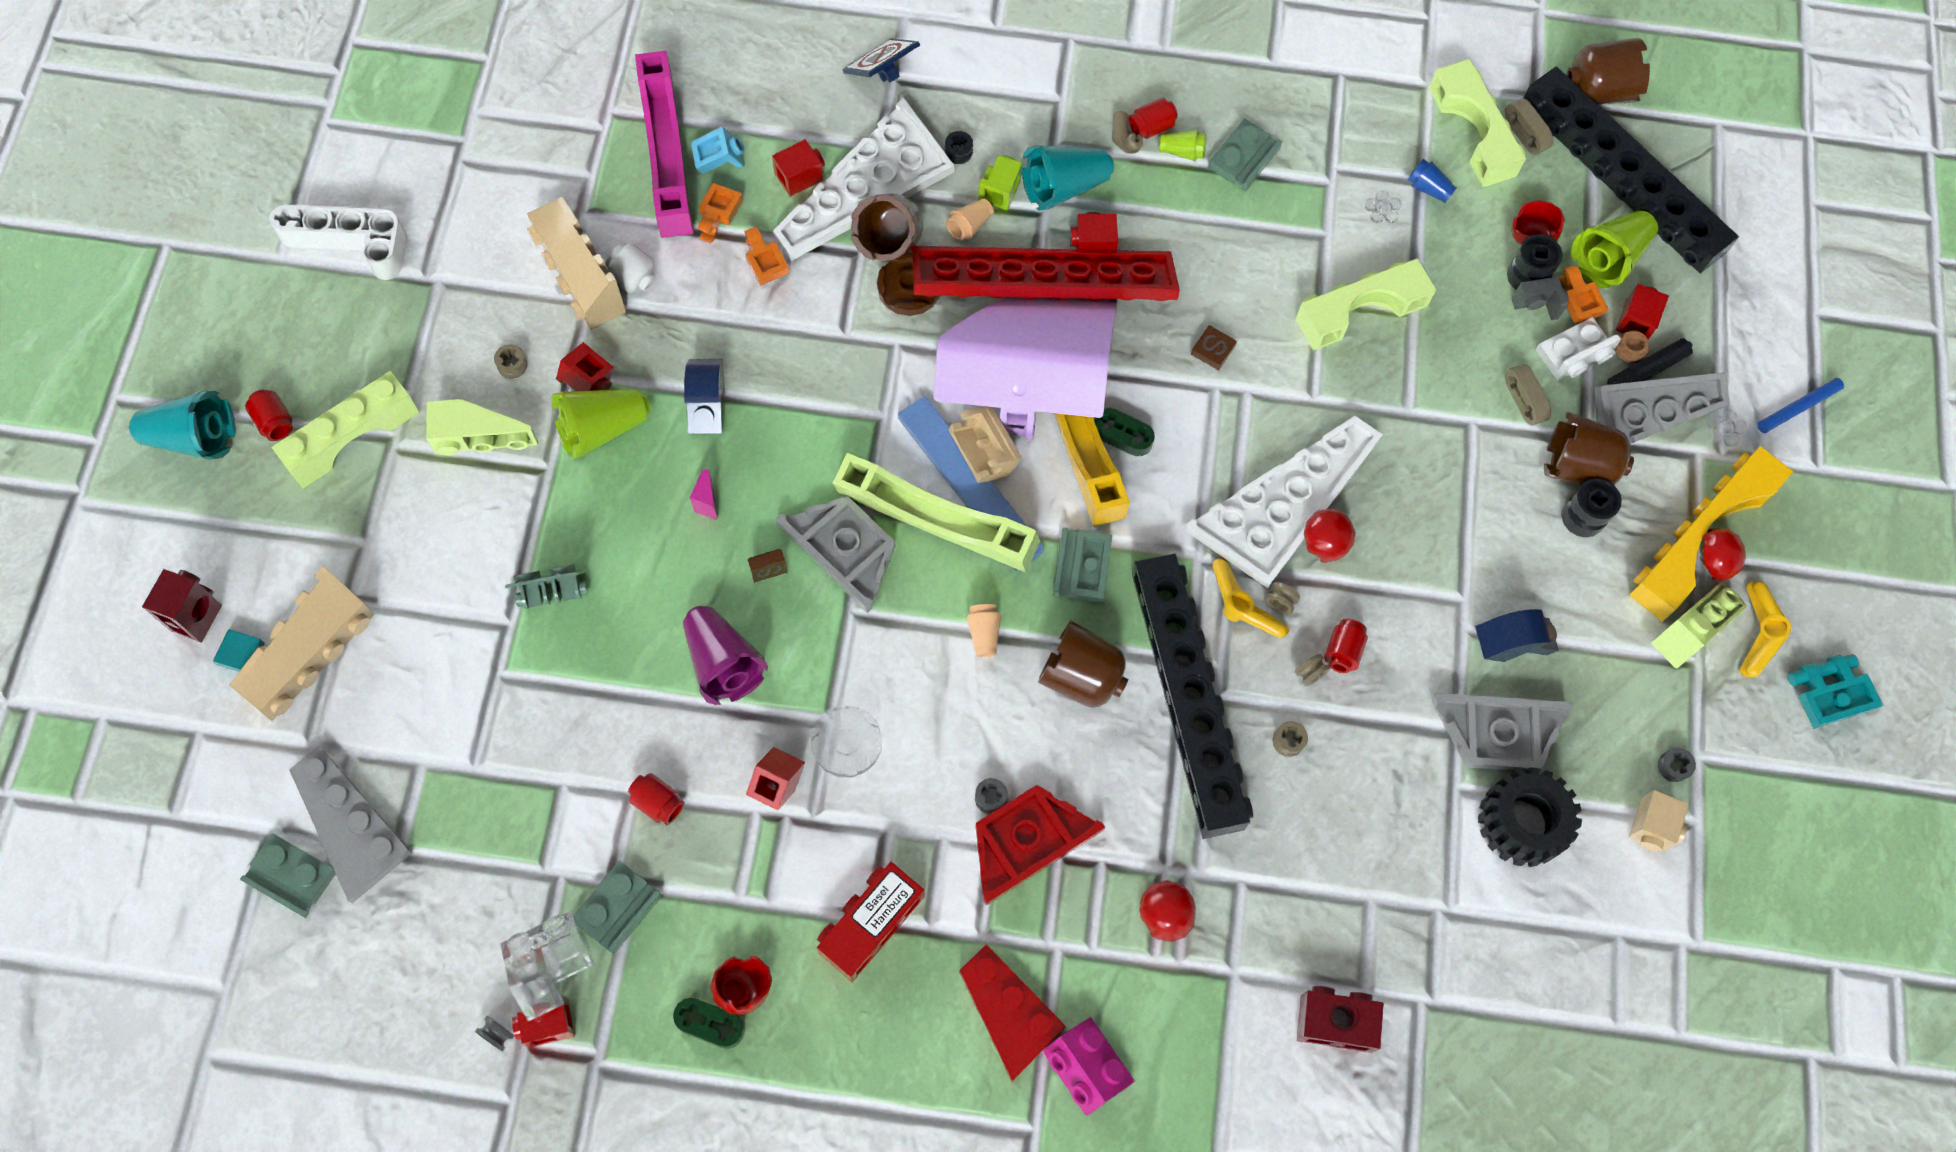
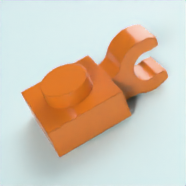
(717, 206)
(764, 259)
(1583, 299)

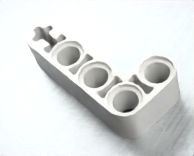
(300, 228)

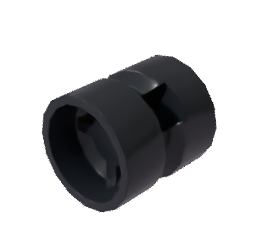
(1535, 260)
(1591, 507)

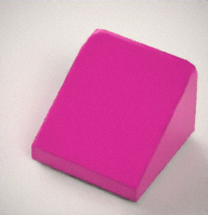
(703, 496)

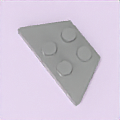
(844, 546)
(1501, 730)

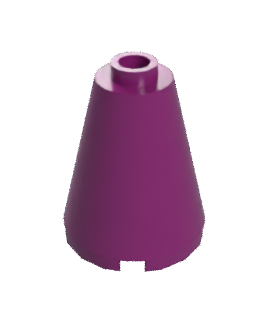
(721, 657)

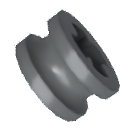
(1674, 775)
(980, 799)
(494, 1033)

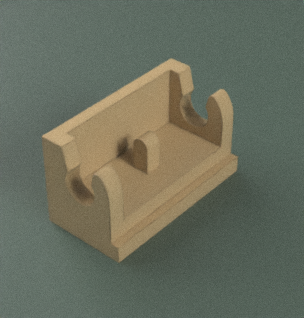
(985, 444)

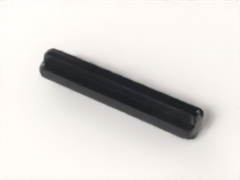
(1654, 363)

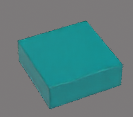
(236, 650)

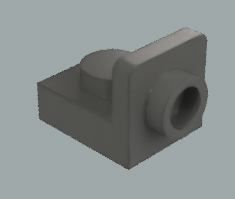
(1539, 293)

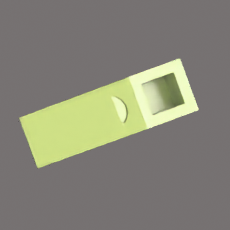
(466, 426)
(1699, 624)

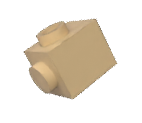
(1659, 822)

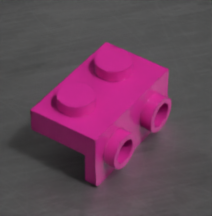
(1088, 1066)

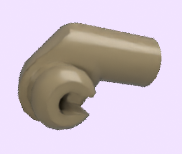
(1122, 137)

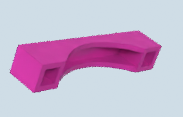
(664, 144)

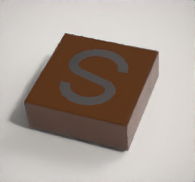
(1213, 347)
(767, 565)

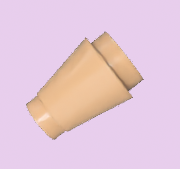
(967, 220)
(984, 628)

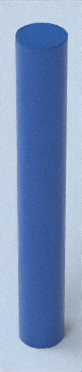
(1800, 405)

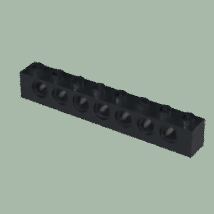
(1630, 170)
(1213, 816)

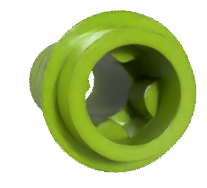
(1184, 144)

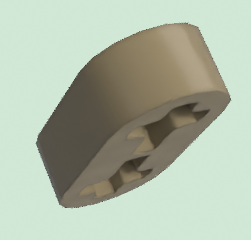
(1529, 126)
(1528, 394)

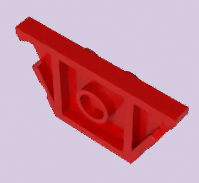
(1028, 838)

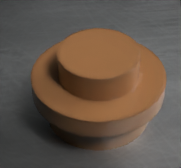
(1632, 347)

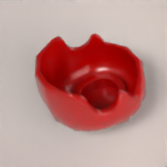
(1538, 218)
(1329, 534)
(1723, 553)
(1168, 910)
(741, 985)

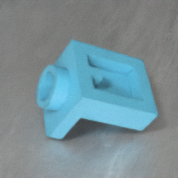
(717, 149)

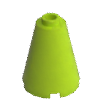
(1613, 248)
(597, 417)

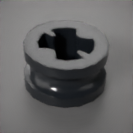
(960, 138)

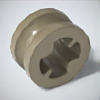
(512, 371)
(1282, 598)
(1312, 670)
(1281, 744)

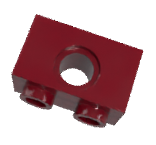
(182, 604)
(1318, 1027)

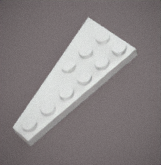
(1267, 517)

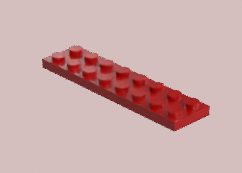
(1044, 273)

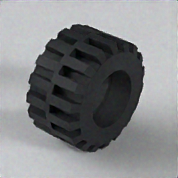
(1551, 800)

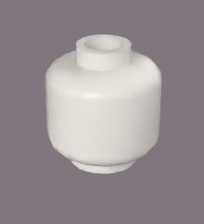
(631, 267)

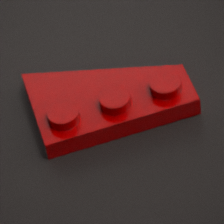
(1011, 1012)

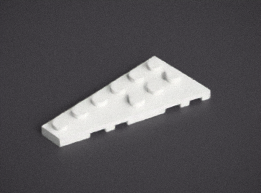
(894, 159)

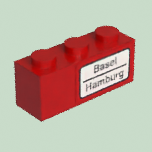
(869, 920)

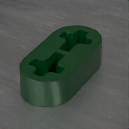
(1124, 432)
(705, 1032)

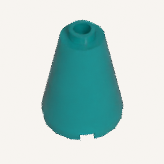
(1063, 173)
(187, 425)

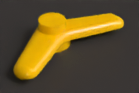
(1240, 604)
(1773, 632)

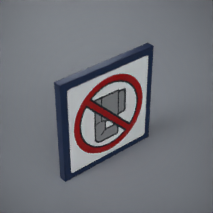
(881, 60)

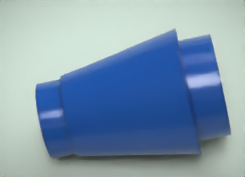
(1432, 181)

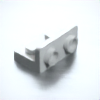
(1576, 349)

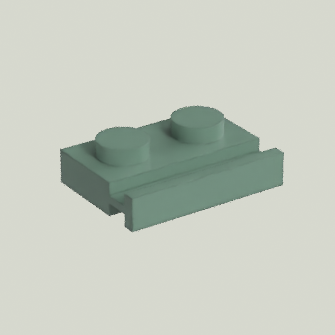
(1244, 154)
(1083, 565)
(288, 875)
(617, 907)

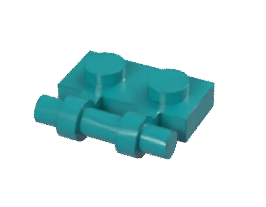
(1837, 701)

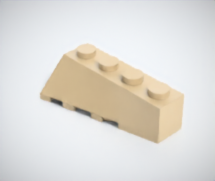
(579, 267)
(302, 645)

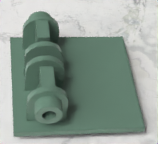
(530, 591)

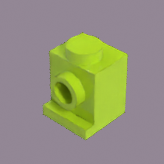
(1001, 182)

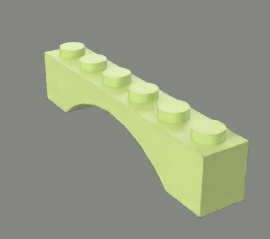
(978, 531)

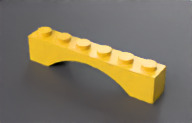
(1094, 470)
(1673, 575)

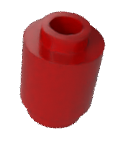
(1153, 118)
(269, 414)
(1346, 646)
(655, 799)

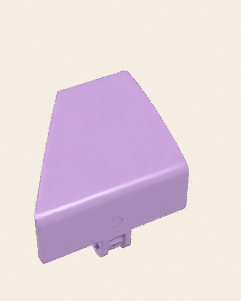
(1029, 359)

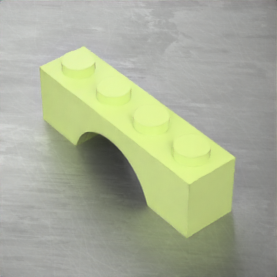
(1462, 92)
(1399, 289)
(314, 447)

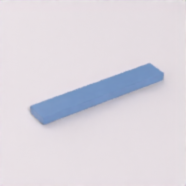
(935, 440)

